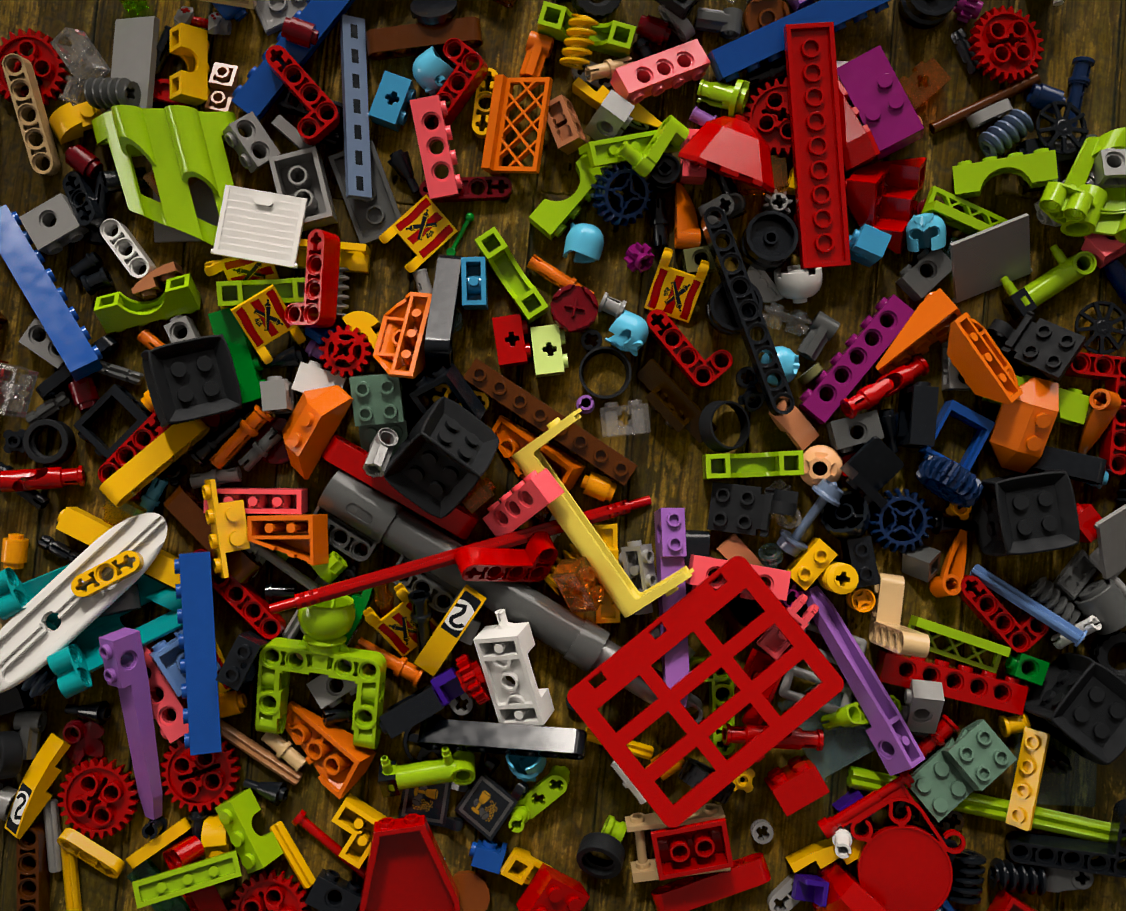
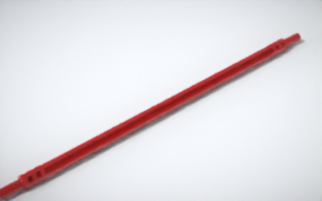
(444, 558)

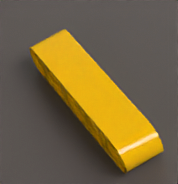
(152, 461)

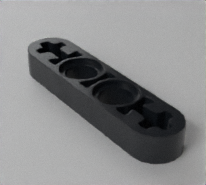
(60, 379)

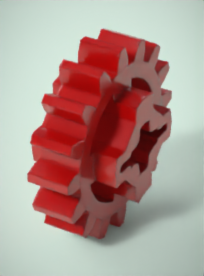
(353, 346)
(472, 678)

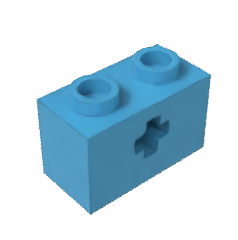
(390, 89)
(868, 245)
(474, 283)

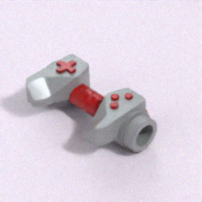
(215, 23)

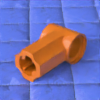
(537, 51)

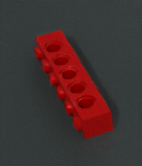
(1010, 700)

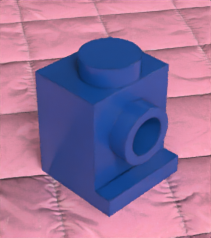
(487, 855)

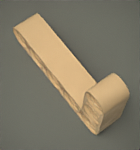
(886, 619)

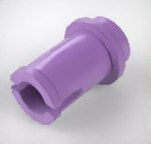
(700, 117)
(312, 350)
(585, 410)

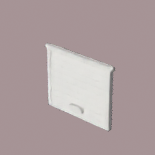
(260, 226)

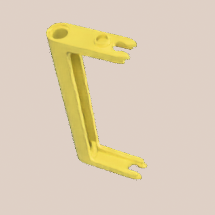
(585, 536)

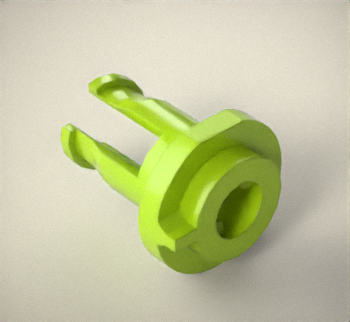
(724, 95)

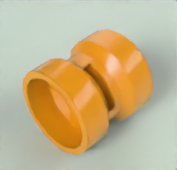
(865, 600)

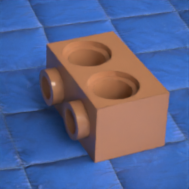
(565, 125)

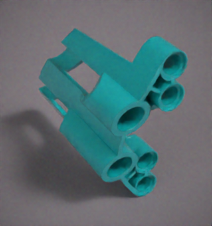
(82, 655)

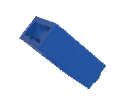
(969, 417)

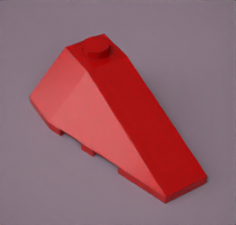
(857, 140)

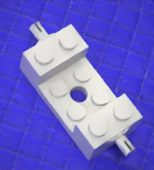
(504, 653)

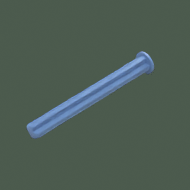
(1029, 605)

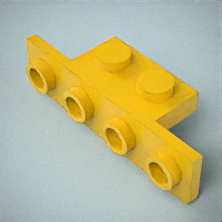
(227, 527)
(1027, 778)

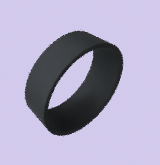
(610, 350)
(706, 429)

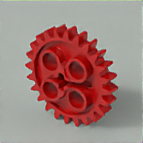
(998, 44)
(41, 57)
(773, 136)
(78, 788)
(206, 792)
(290, 899)

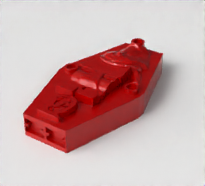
(407, 869)

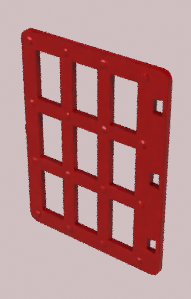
(643, 650)

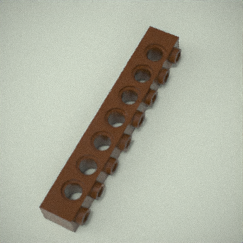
(540, 414)

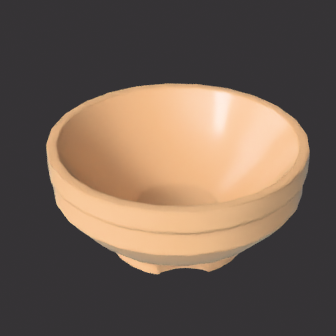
(824, 454)

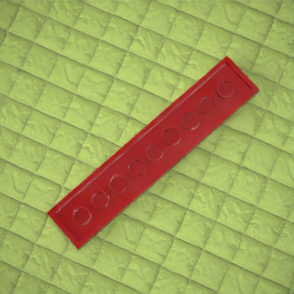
(817, 145)

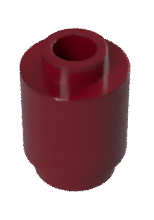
(654, 29)
(300, 32)
(83, 161)
(84, 393)

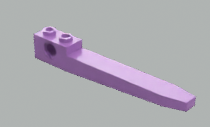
(670, 554)
(134, 692)
(888, 729)

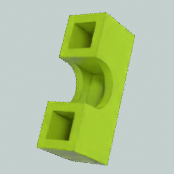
(237, 817)

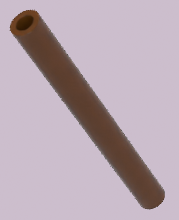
(963, 113)

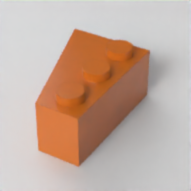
(293, 534)

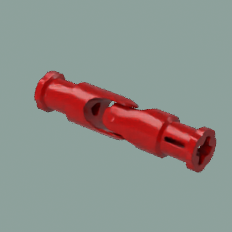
(872, 394)
(41, 478)
(794, 741)

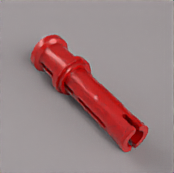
(944, 730)

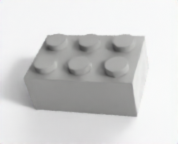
(304, 176)

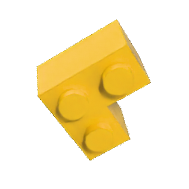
(357, 819)

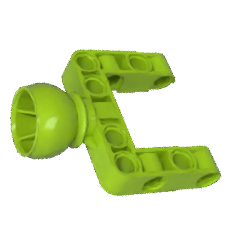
(322, 653)

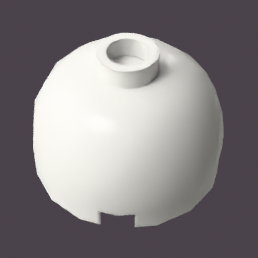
(798, 283)

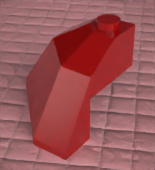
(733, 151)
(885, 196)
(845, 891)

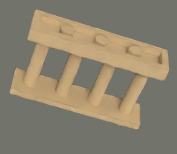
(644, 868)

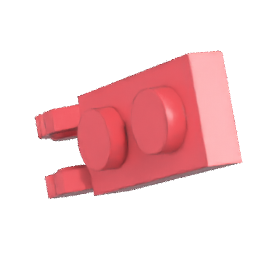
(773, 640)

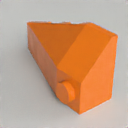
(925, 326)
(514, 438)
(328, 749)

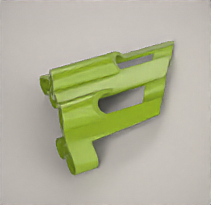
(178, 146)
(1084, 206)

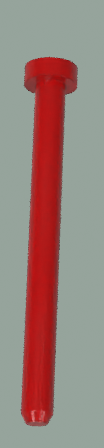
(324, 839)

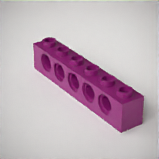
(897, 314)

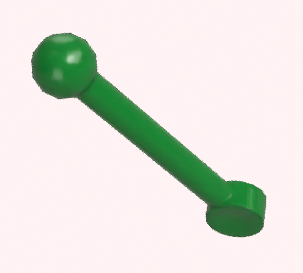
(469, 218)

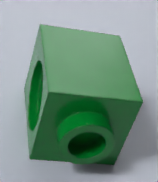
(1036, 668)

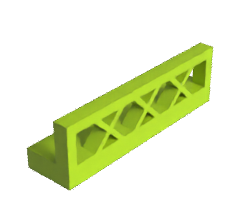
(604, 151)
(956, 219)
(962, 638)
(186, 879)

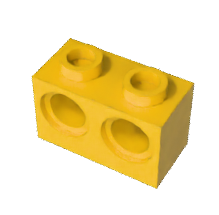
(810, 563)

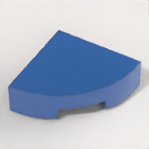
(317, 333)

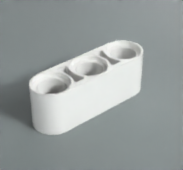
(121, 242)

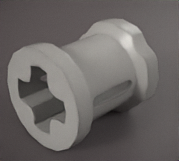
(611, 305)

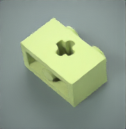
(544, 364)

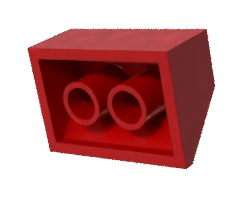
(692, 849)

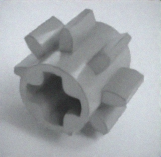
(780, 198)

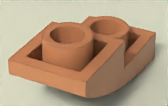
(222, 83)
(151, 283)
(796, 426)
(733, 547)

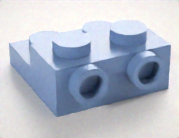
(167, 659)

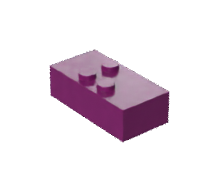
(881, 101)

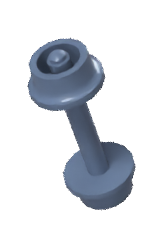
(791, 542)

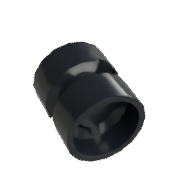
(665, 173)

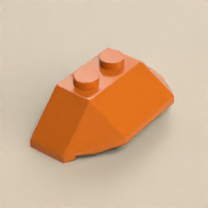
(402, 336)
(981, 361)
(1025, 425)
(313, 426)

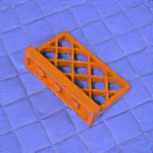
(499, 128)

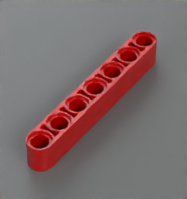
(351, 460)

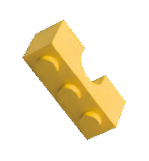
(192, 46)

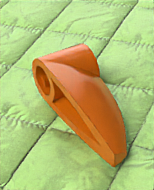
(686, 226)
(1099, 417)
(952, 569)

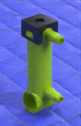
(1048, 284)
(451, 768)

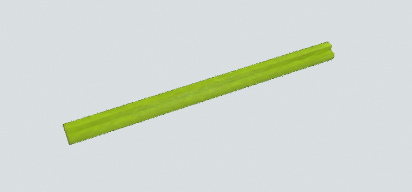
(997, 809)

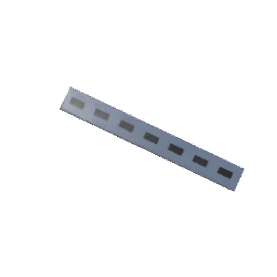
(355, 108)

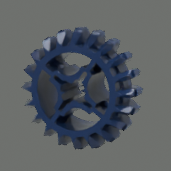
(616, 213)
(949, 481)
(907, 514)

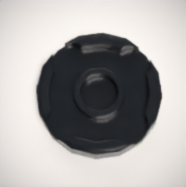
(433, 11)

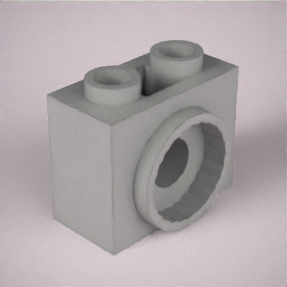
(65, 231)

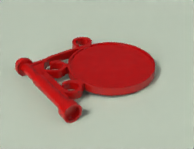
(901, 862)

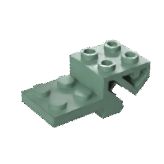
(379, 405)
(959, 769)

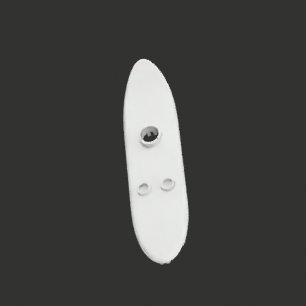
(28, 640)

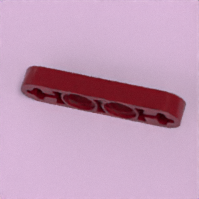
(467, 195)

